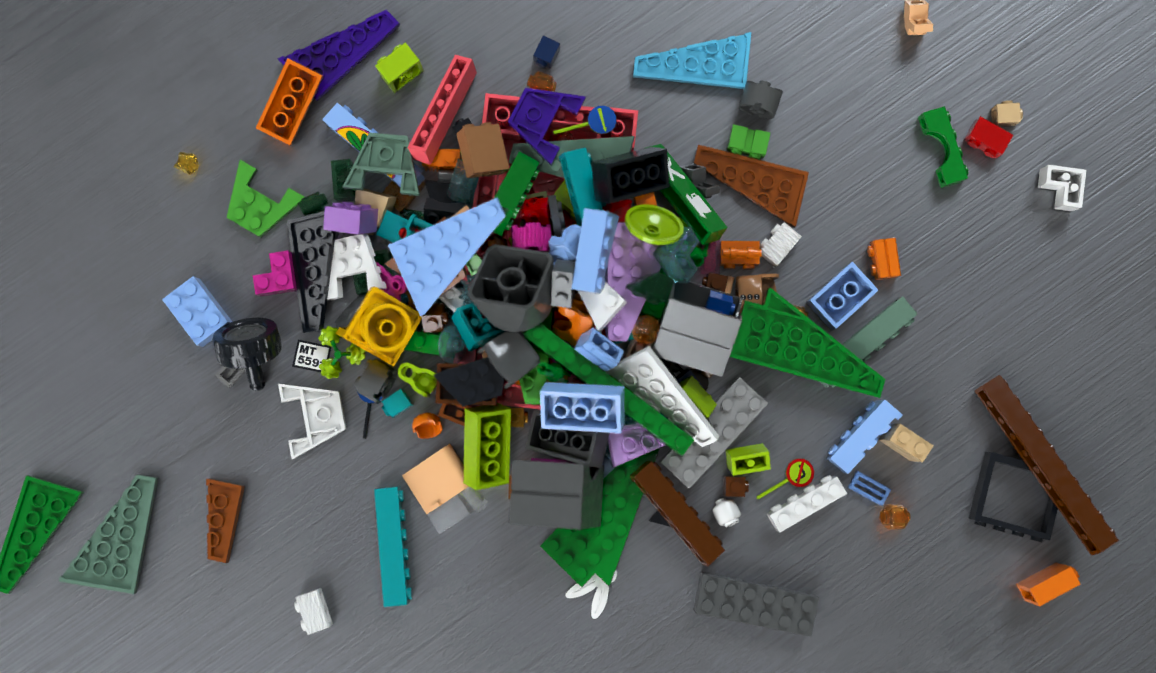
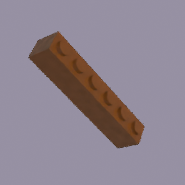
(677, 513)

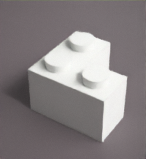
(1068, 185)

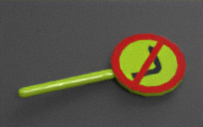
(798, 473)

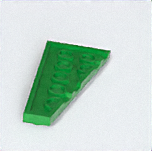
(36, 518)

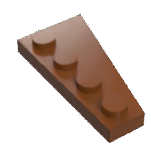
(224, 506)

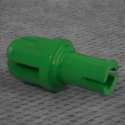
(553, 372)

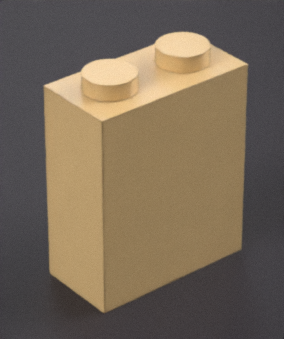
(906, 443)

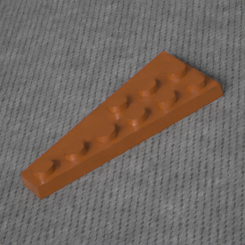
(764, 183)

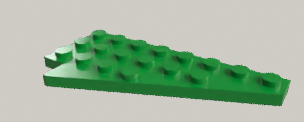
(790, 342)
(600, 548)

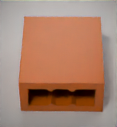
(1048, 583)

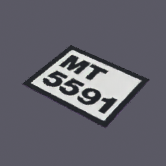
(310, 354)

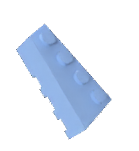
(594, 250)
(862, 435)

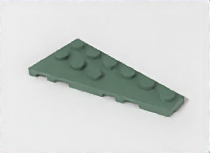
(598, 149)

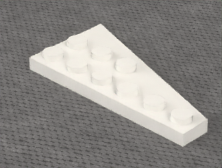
(658, 388)

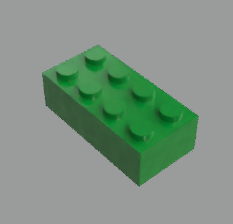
(513, 188)

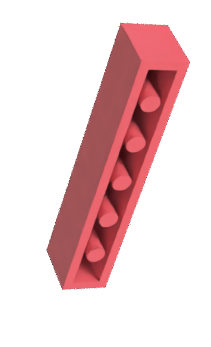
(442, 109)

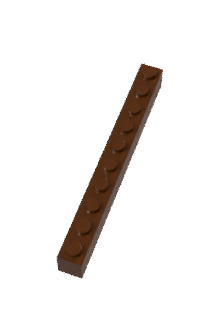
(1046, 466)

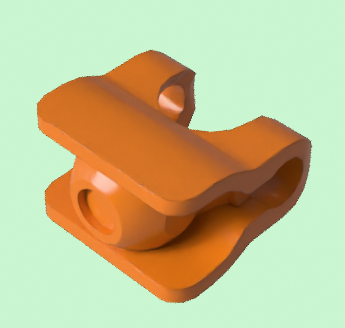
(579, 322)

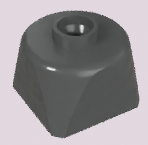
(513, 287)

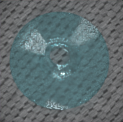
(451, 345)

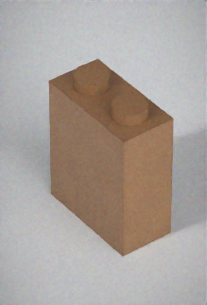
(482, 150)

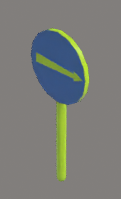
(600, 119)

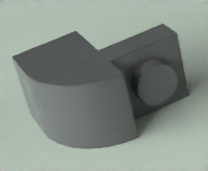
(697, 175)

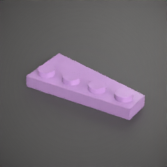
(631, 443)

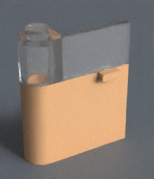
(441, 489)

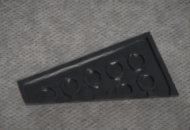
(312, 264)

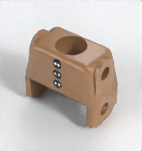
(754, 287)

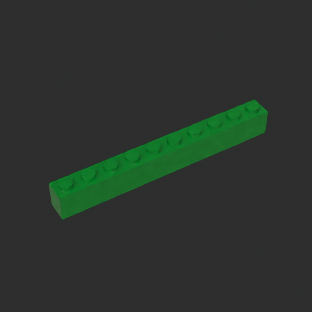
(593, 375)

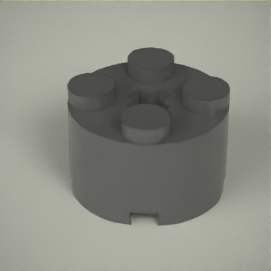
(760, 99)
(375, 380)

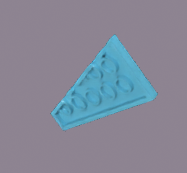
(705, 63)

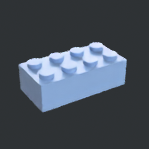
(582, 407)

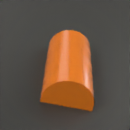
(289, 101)

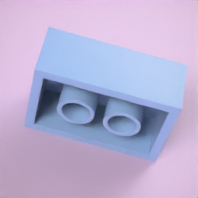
(842, 296)
(196, 310)

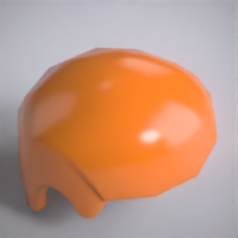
(427, 425)

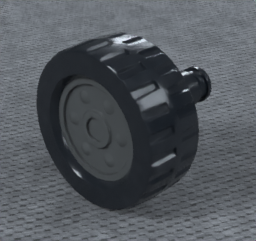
(248, 345)

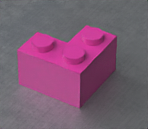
(280, 279)

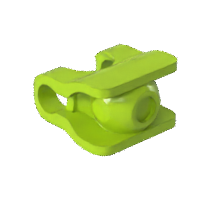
(421, 380)

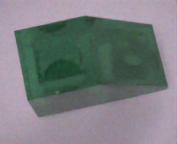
(653, 287)

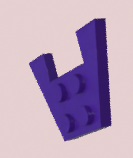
(535, 114)

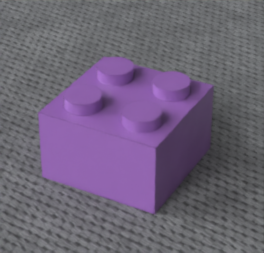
(350, 218)

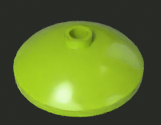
(654, 224)

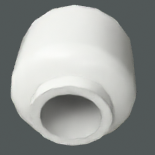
(726, 512)

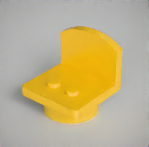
(381, 326)

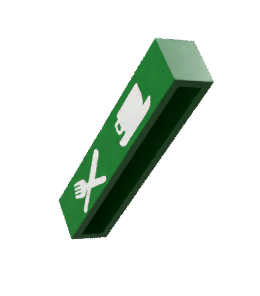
(691, 204)

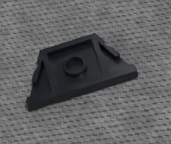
(472, 382)

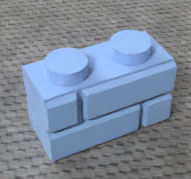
(599, 349)

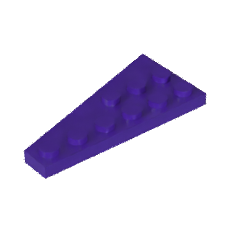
(343, 50)

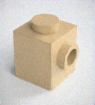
(1006, 114)

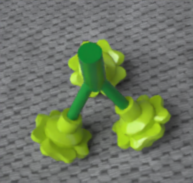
(331, 367)

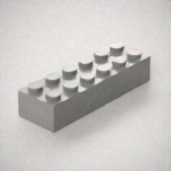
(732, 414)

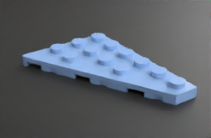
(438, 253)

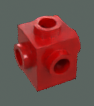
(536, 211)

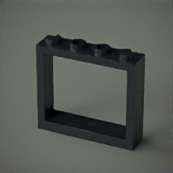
(981, 493)

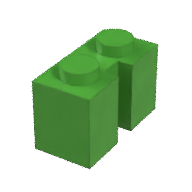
(748, 142)

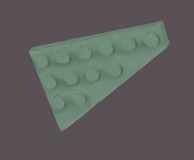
(117, 547)

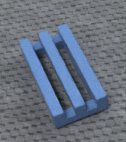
(855, 480)

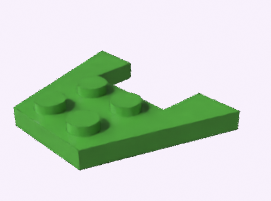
(254, 209)

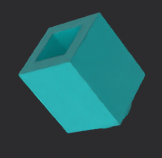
(396, 403)

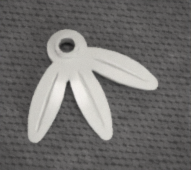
(600, 596)

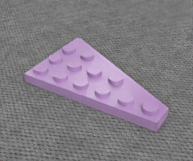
(628, 262)

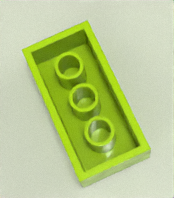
(487, 446)

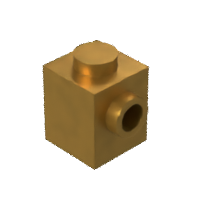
(518, 417)

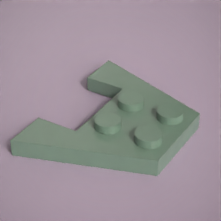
(387, 156)

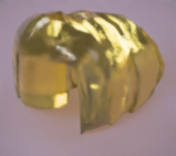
(187, 163)

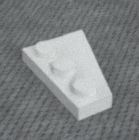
(602, 306)

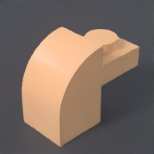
(916, 17)

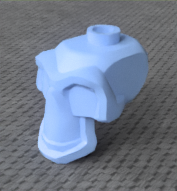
(565, 246)

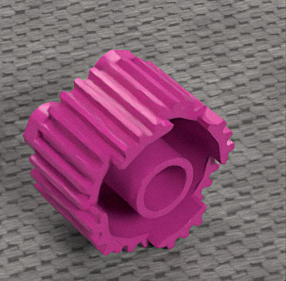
(531, 237)

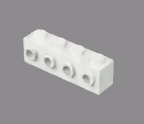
(807, 503)

